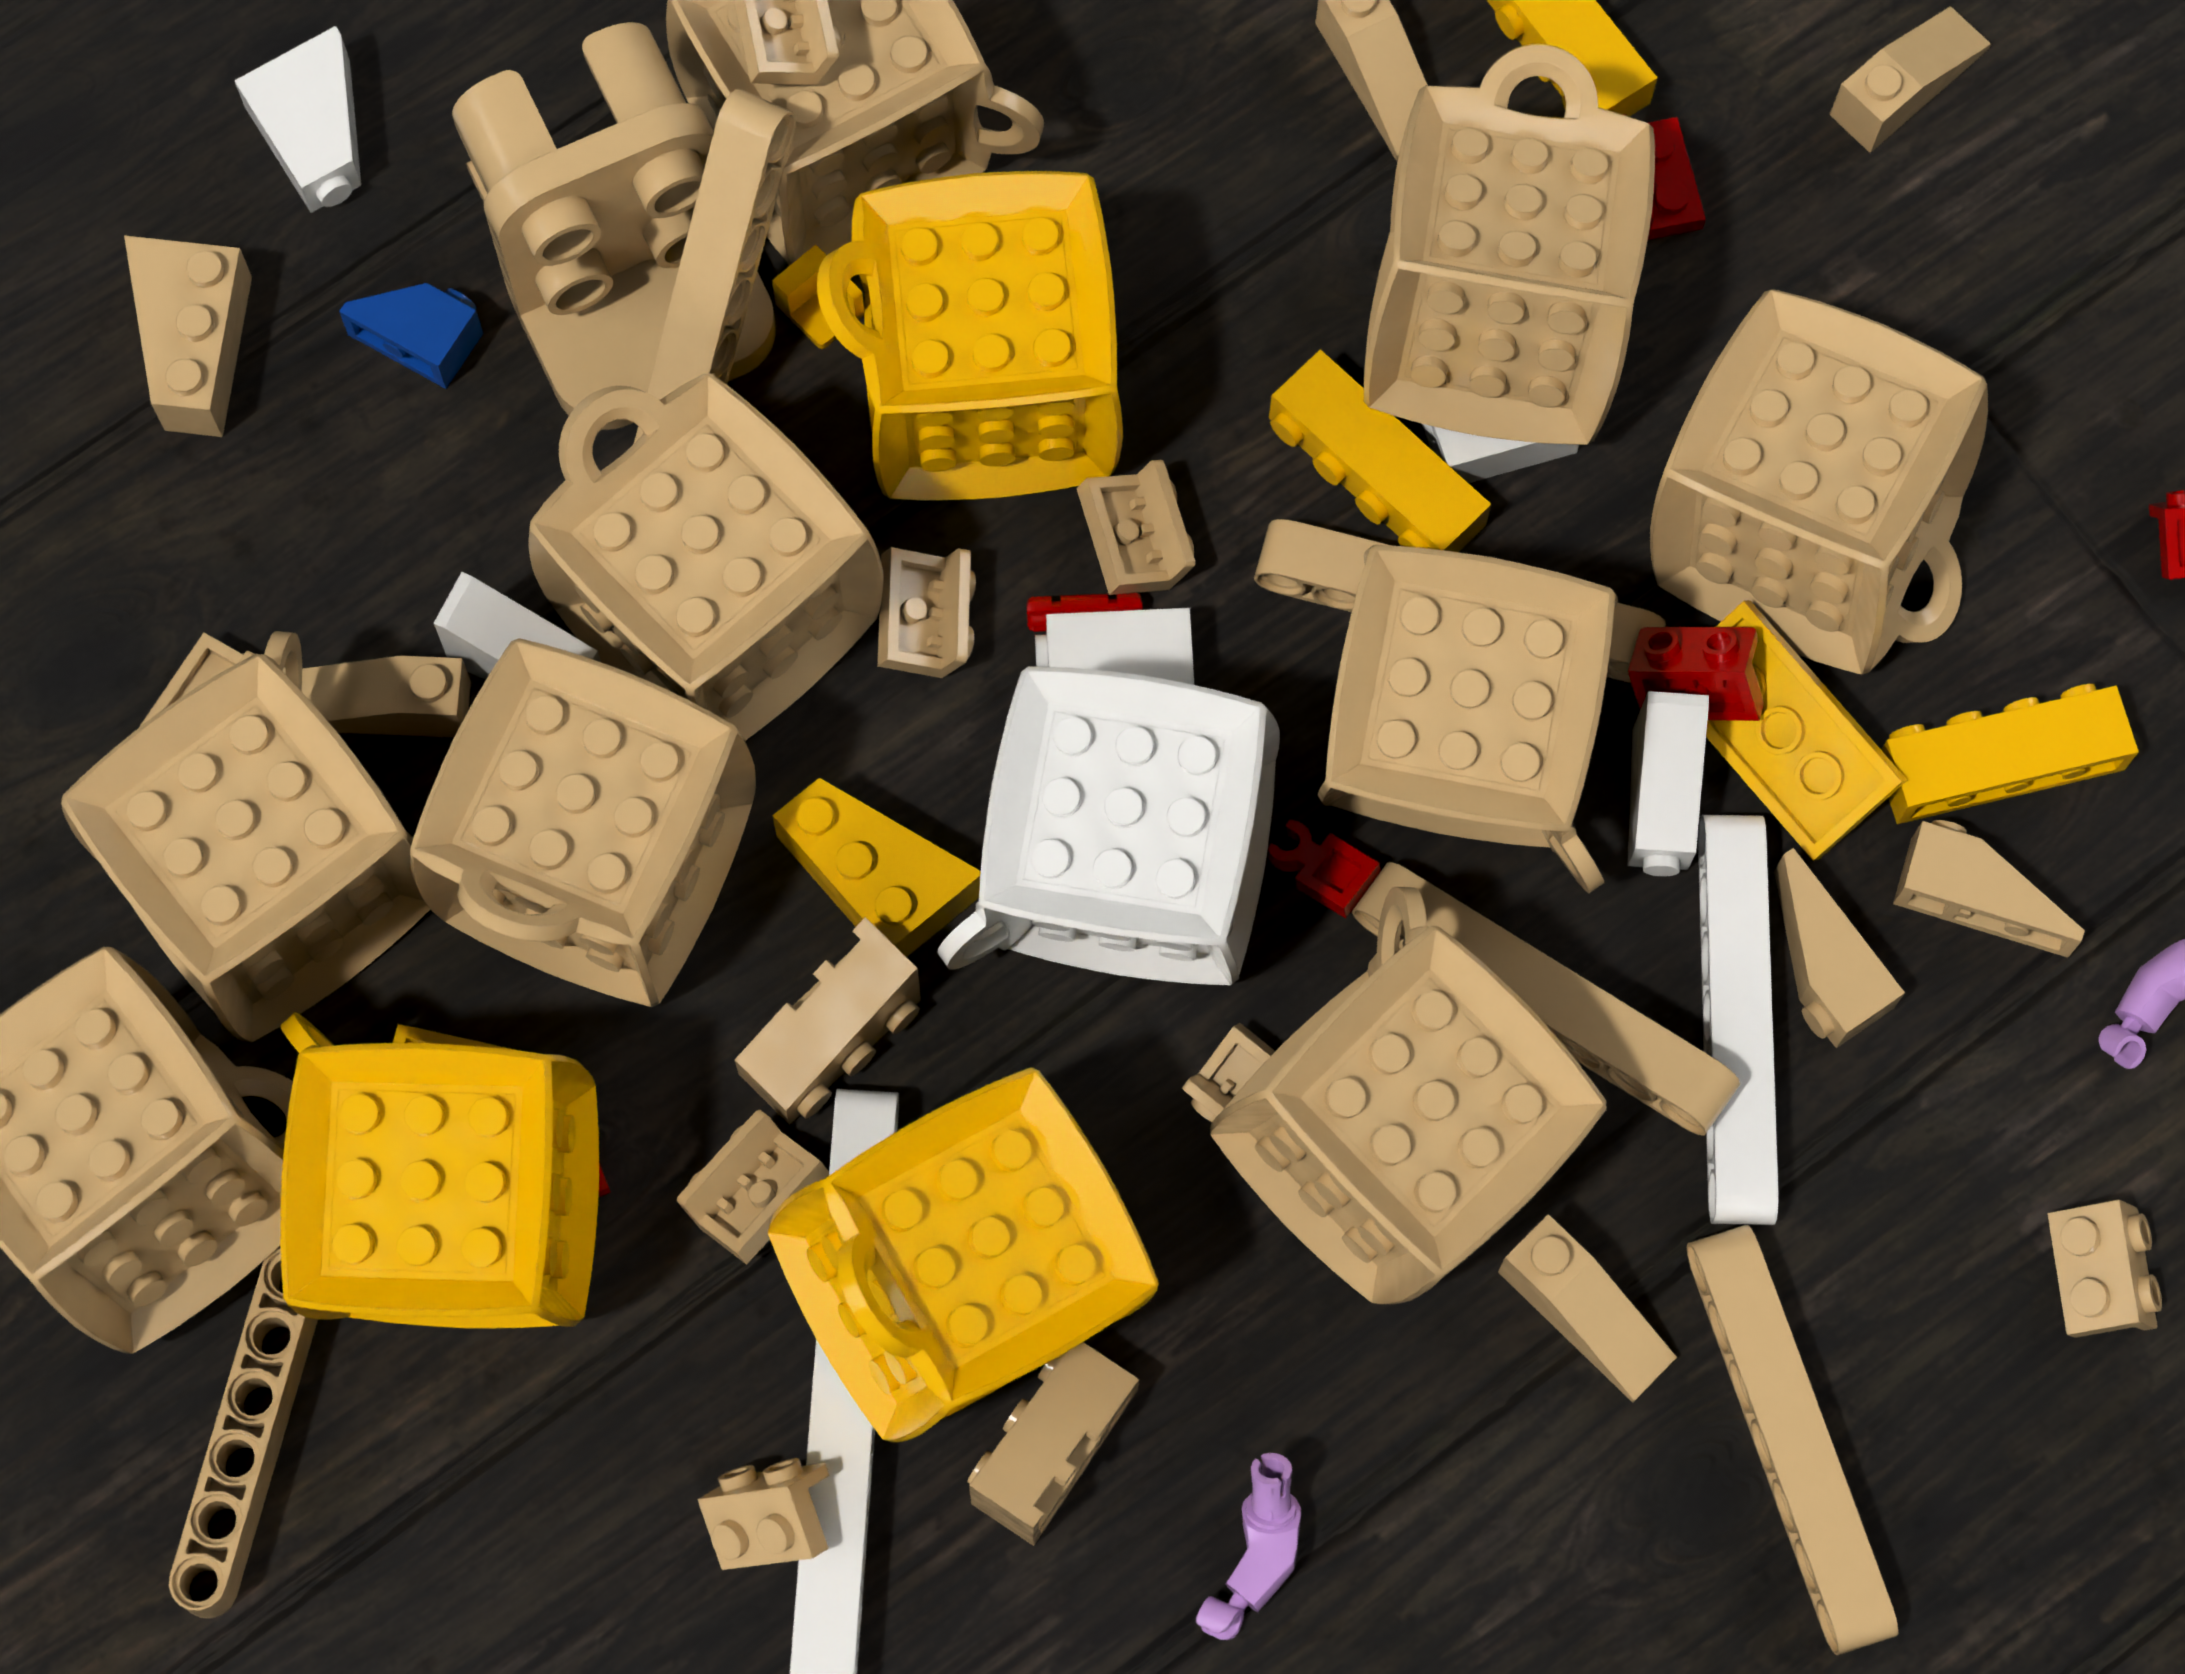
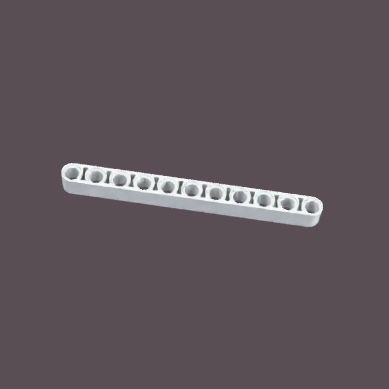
(843, 1438)

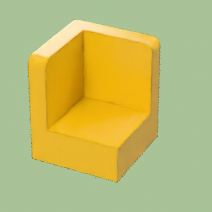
(798, 298)

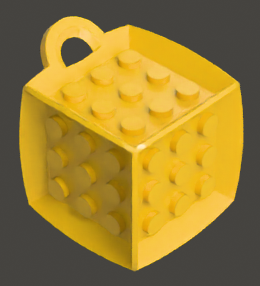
(982, 333)
(438, 1184)
(961, 1254)

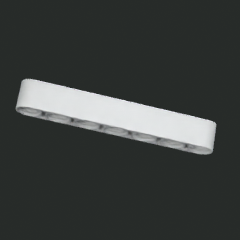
(1738, 1016)

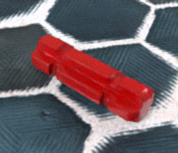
(1041, 605)

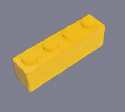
(1588, 33)
(1376, 459)
(2009, 752)

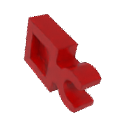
(1328, 873)

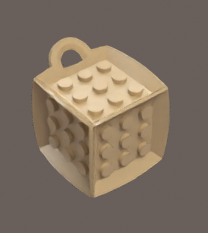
(880, 117)
(1511, 258)
(1821, 481)
(704, 552)
(1470, 699)
(584, 821)
(251, 843)
(1408, 1113)
(129, 1154)

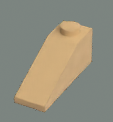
(1375, 59)
(1906, 77)
(391, 695)
(1975, 887)
(1833, 966)
(1586, 1307)

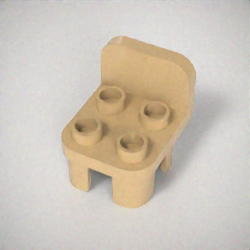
(601, 223)

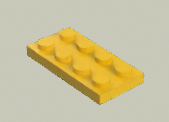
(1806, 750)

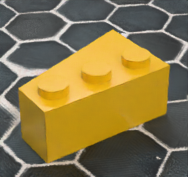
(875, 865)

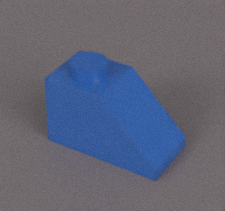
(417, 328)

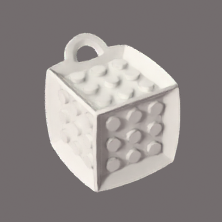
(1125, 827)

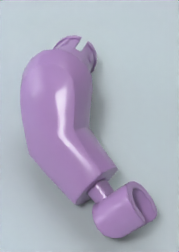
(2145, 1005)
(1271, 1535)

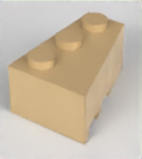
(189, 327)
(832, 1026)
(1051, 1440)

